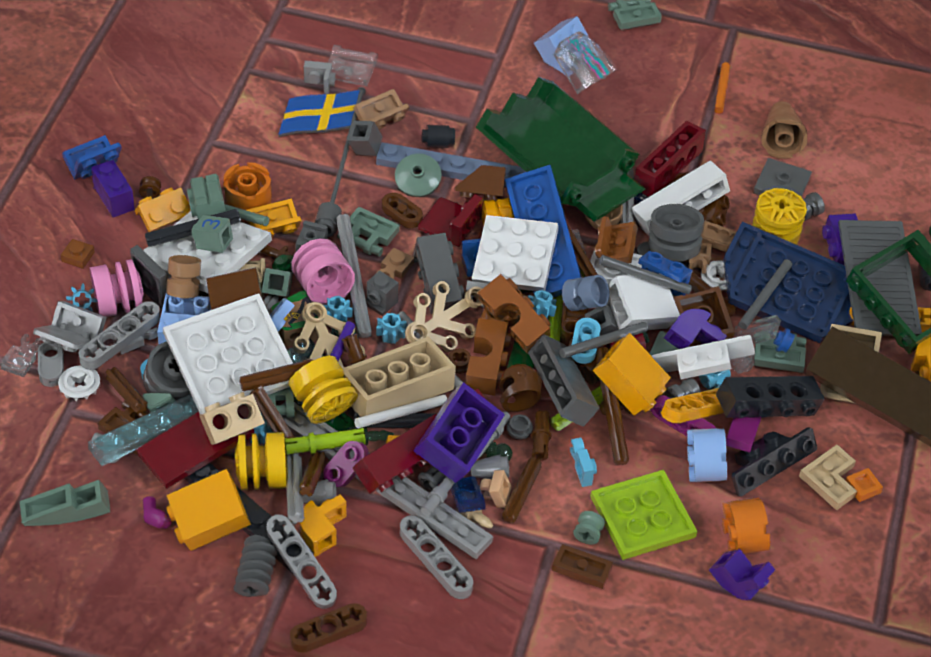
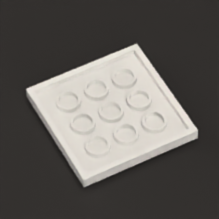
(245, 245)
(225, 345)

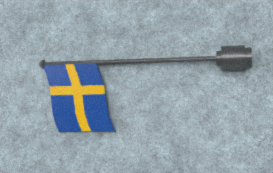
(319, 115)

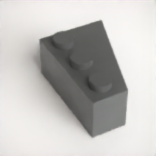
(436, 265)

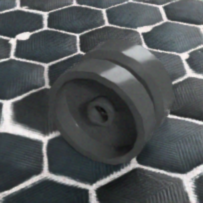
(676, 231)
(163, 373)

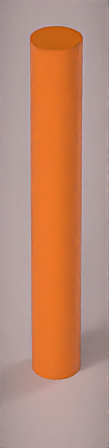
(722, 88)

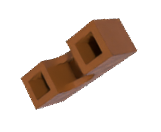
(502, 296)
(489, 339)

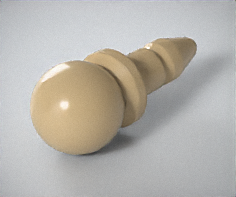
(477, 517)

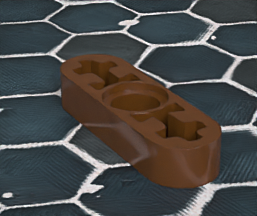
(313, 642)

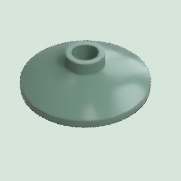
(418, 184)

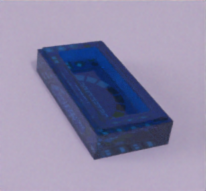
(468, 495)

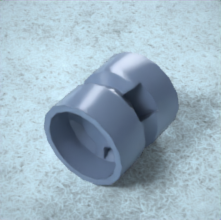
(585, 292)

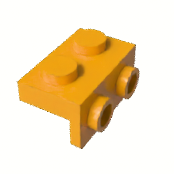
(163, 210)
(281, 217)

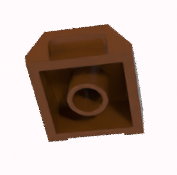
(712, 302)

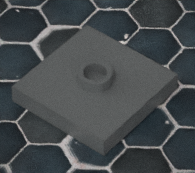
(782, 175)
(151, 275)

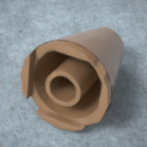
(783, 132)

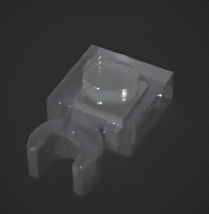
(20, 359)

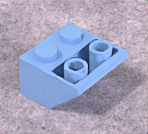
(548, 42)
(179, 309)

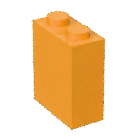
(632, 374)
(207, 510)

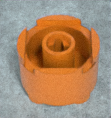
(247, 186)
(746, 525)

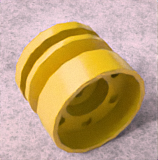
(780, 214)
(322, 389)
(261, 461)

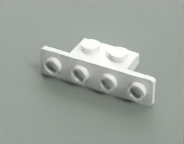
(706, 357)

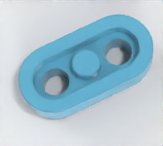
(589, 326)

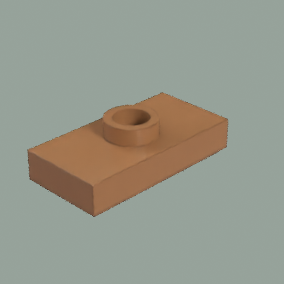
(717, 236)

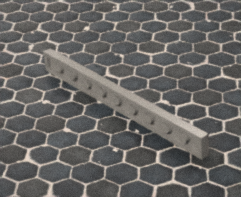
(408, 496)

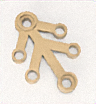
(442, 318)
(326, 340)

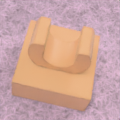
(497, 488)

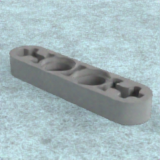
(122, 337)
(440, 554)
(305, 559)

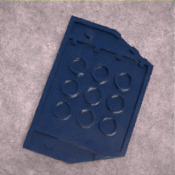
(807, 297)

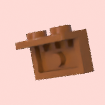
(616, 240)

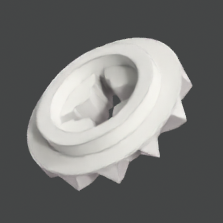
(709, 277)
(79, 374)

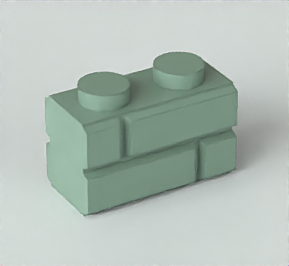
(206, 196)

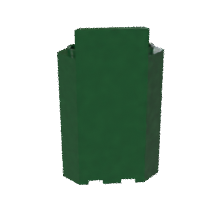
(557, 131)

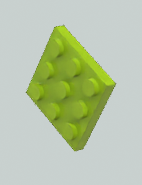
(643, 514)

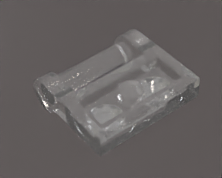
(352, 71)

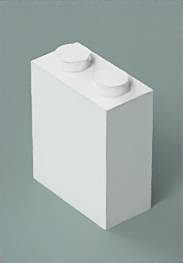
(640, 301)

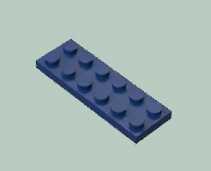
(537, 198)

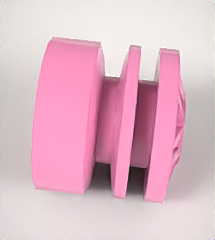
(322, 270)
(116, 287)

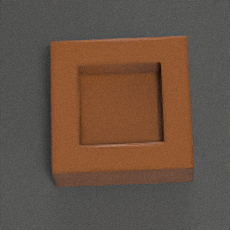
(77, 253)

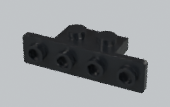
(770, 457)

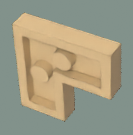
(825, 476)

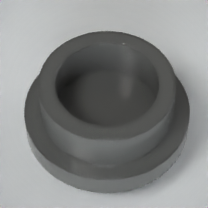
(519, 427)

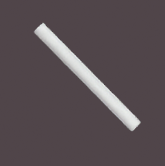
(400, 411)

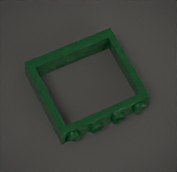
(873, 299)

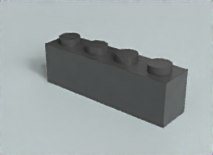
(563, 381)

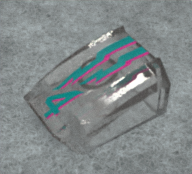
(583, 61)

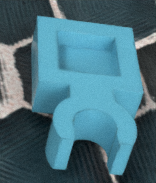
(584, 465)

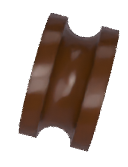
(150, 181)
(460, 354)

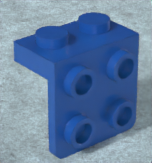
(90, 154)

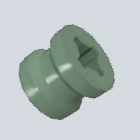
(588, 528)

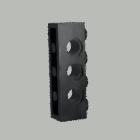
(769, 396)

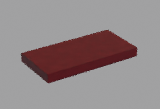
(185, 449)

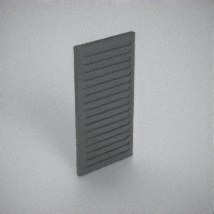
(893, 281)

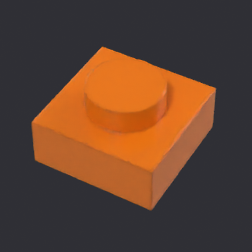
(865, 484)

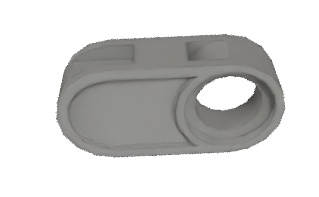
(50, 367)

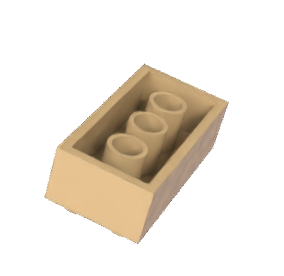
(400, 377)

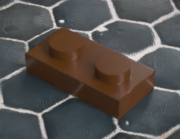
(582, 566)

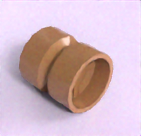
(183, 276)

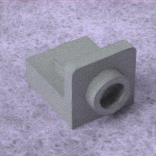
(320, 74)

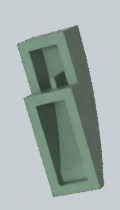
(65, 505)

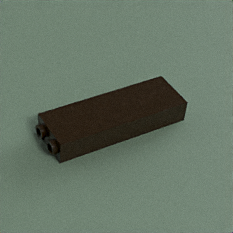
(874, 383)

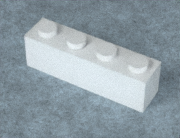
(694, 190)

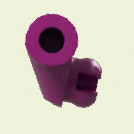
(153, 515)

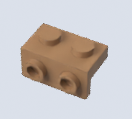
(382, 109)

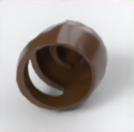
(521, 383)

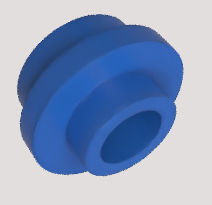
(783, 340)

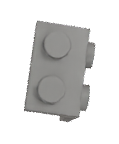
(71, 327)

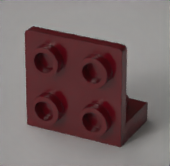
(452, 218)

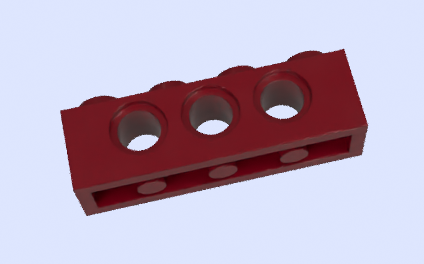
(670, 158)

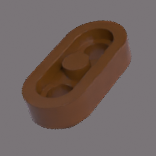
(402, 210)

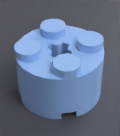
(707, 455)

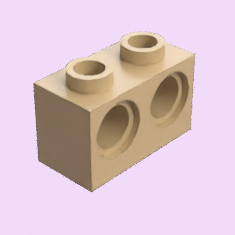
(233, 423)

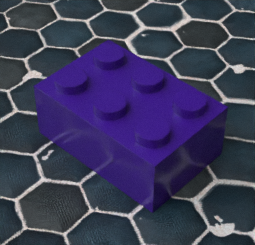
(459, 432)

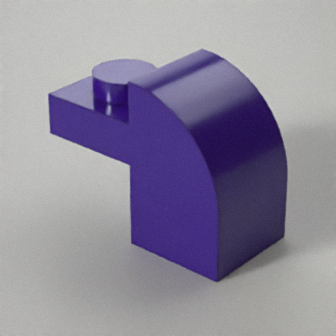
(693, 325)
(739, 576)

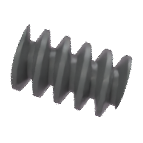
(255, 567)

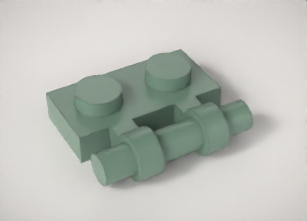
(634, 13)
(375, 228)
(791, 360)

